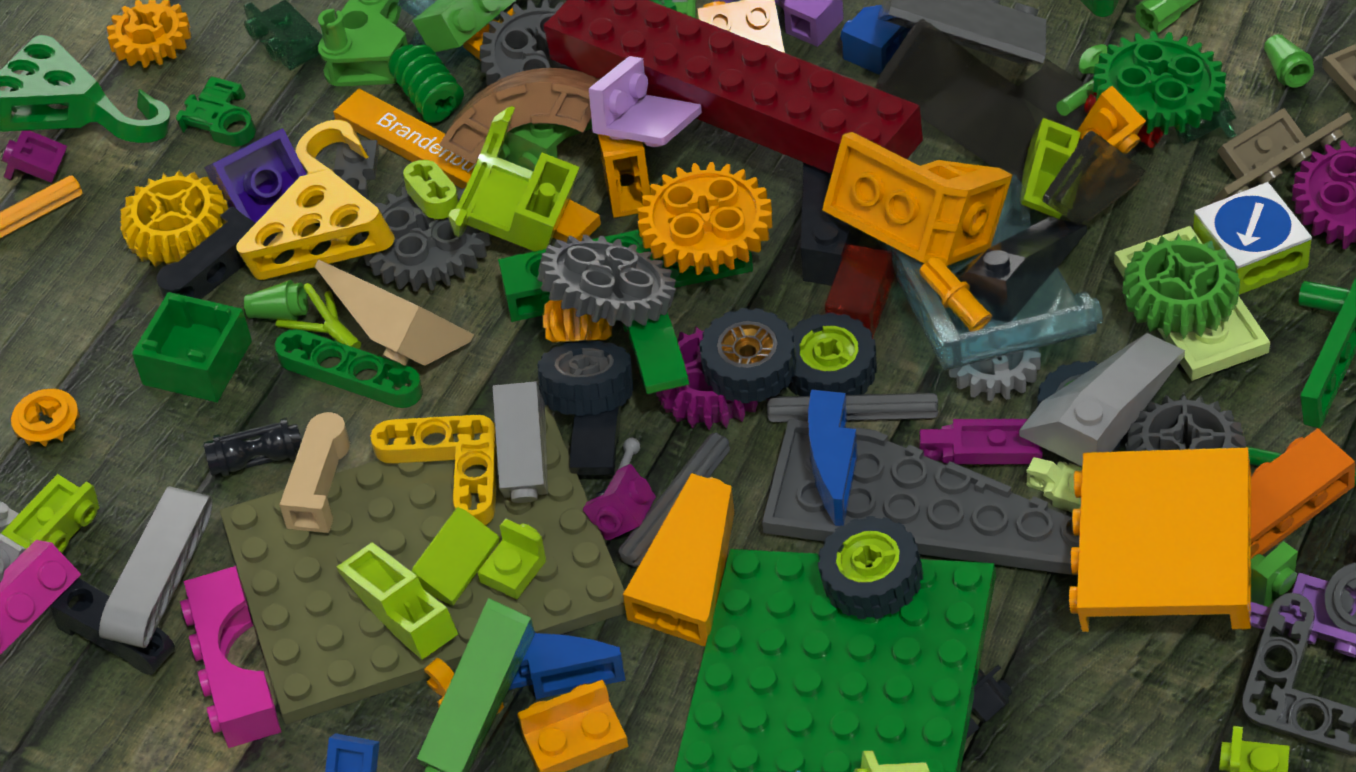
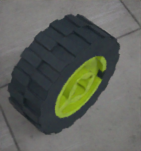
(833, 355)
(872, 589)

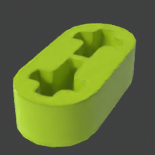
(430, 188)

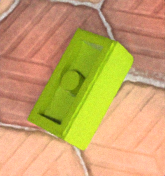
(455, 556)

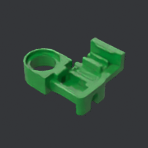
(215, 103)

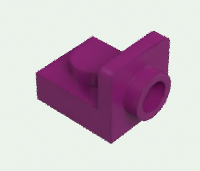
(33, 155)

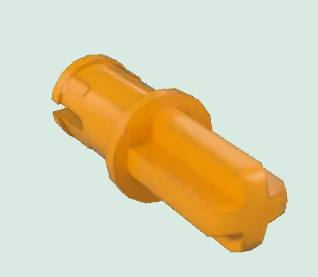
(955, 294)

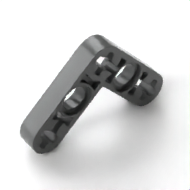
(1288, 699)

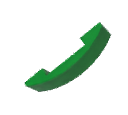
(657, 354)

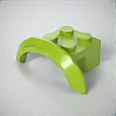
(511, 199)

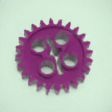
(1327, 193)

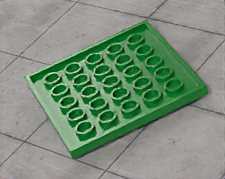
(812, 689)

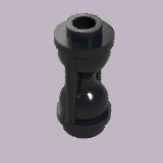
(236, 450)

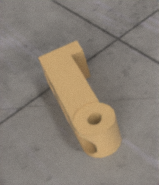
(306, 492)

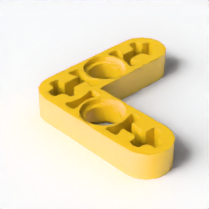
(464, 452)

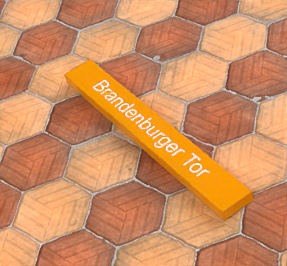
(420, 141)

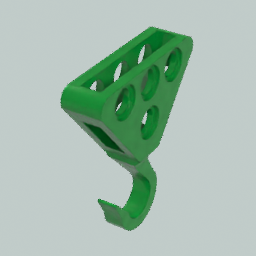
(57, 78)

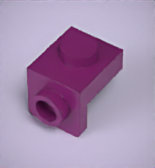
(622, 504)

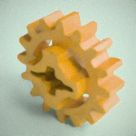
(148, 32)

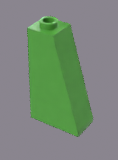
(477, 688)

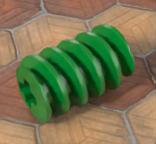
(426, 81)

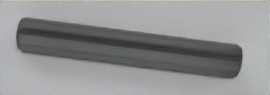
(860, 407)
(702, 464)

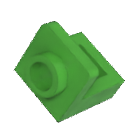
(1273, 574)

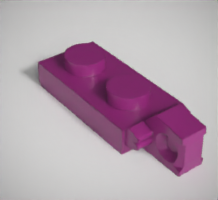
(979, 442)

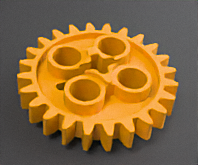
(705, 218)

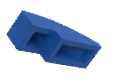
(832, 451)
(563, 662)

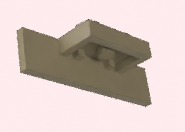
(1270, 146)

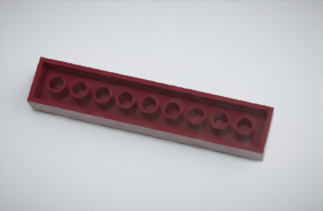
(736, 80)

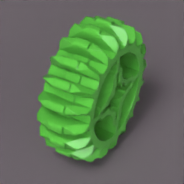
(1181, 286)

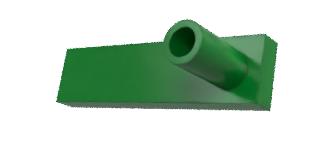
(1336, 352)

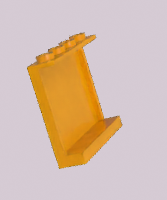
(1163, 534)

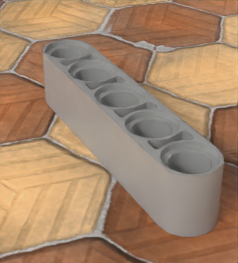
(155, 567)

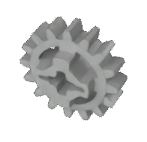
(999, 374)

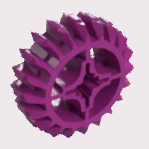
(697, 399)

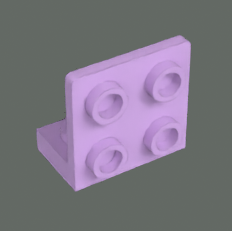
(626, 112)

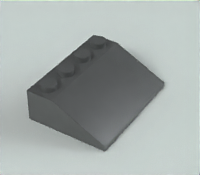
(978, 25)

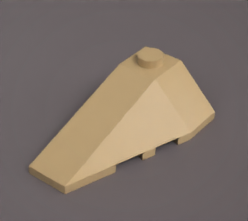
(393, 321)

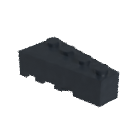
(822, 235)

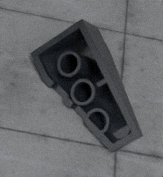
(1017, 267)

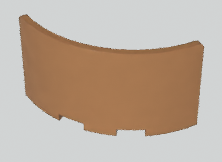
(538, 97)

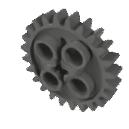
(511, 32)
(423, 246)
(606, 280)

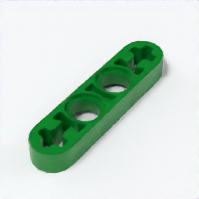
(351, 363)

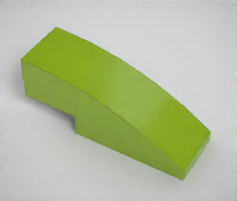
(1047, 154)
(398, 600)

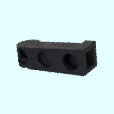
(209, 262)
(85, 620)

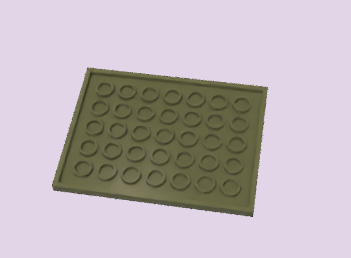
(324, 639)

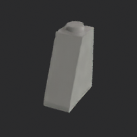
(520, 441)

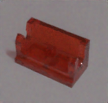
(862, 285)

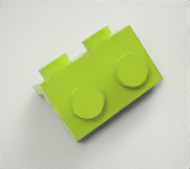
(54, 514)

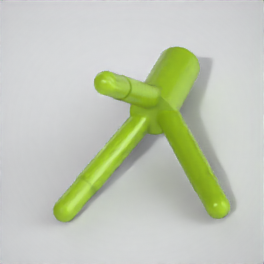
(331, 325)

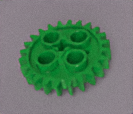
(1163, 80)

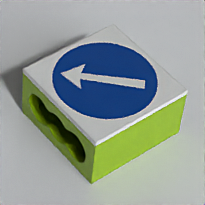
(1257, 235)

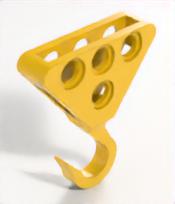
(311, 200)

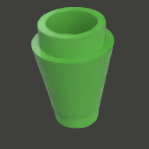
(1289, 62)
(277, 302)

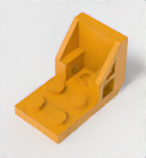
(920, 210)

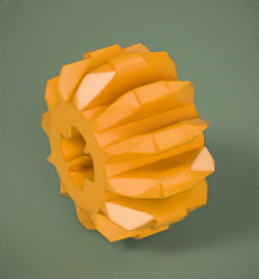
(564, 325)

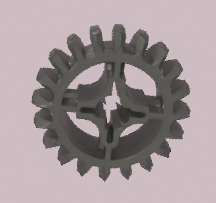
(1184, 422)

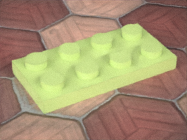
(1230, 345)

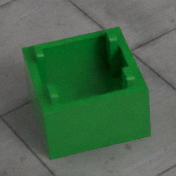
(192, 347)

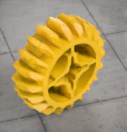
(171, 217)

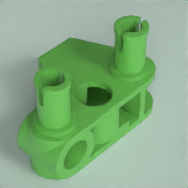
(360, 42)

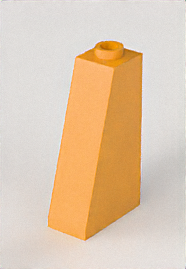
(685, 563)

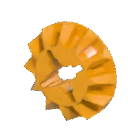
(51, 402)

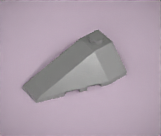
(1103, 402)

